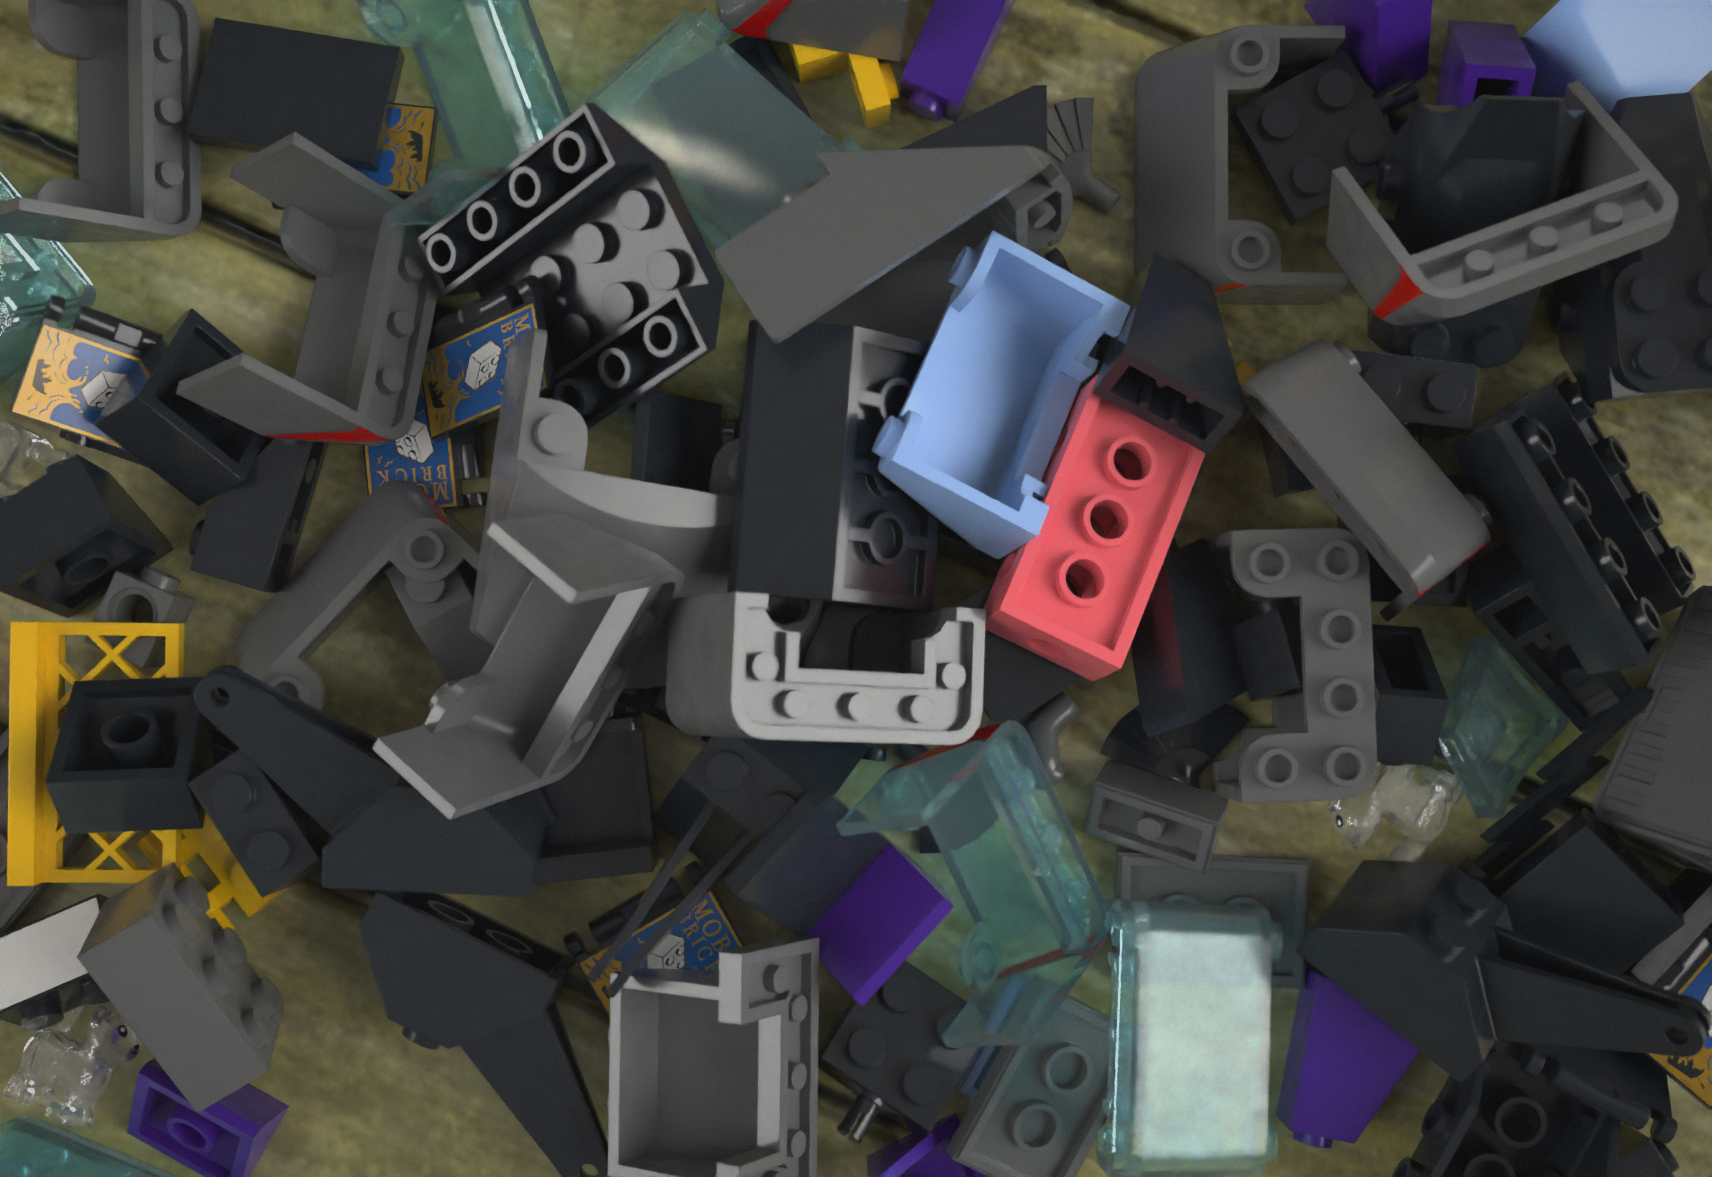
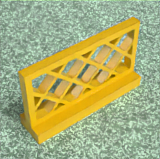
(35, 721)

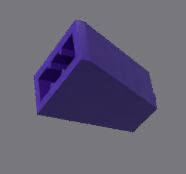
(1380, 36)
(951, 55)
(1483, 61)
(1337, 1065)

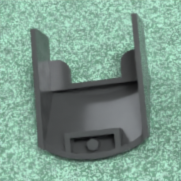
(885, 231)
(542, 472)

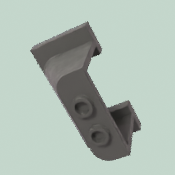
(717, 1066)

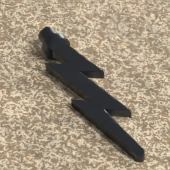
(1564, 775)

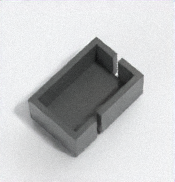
(184, 986)

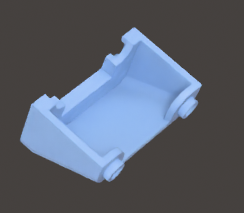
(1621, 47)
(996, 393)

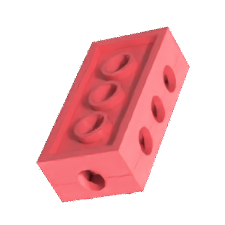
(1110, 570)

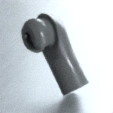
(1044, 730)

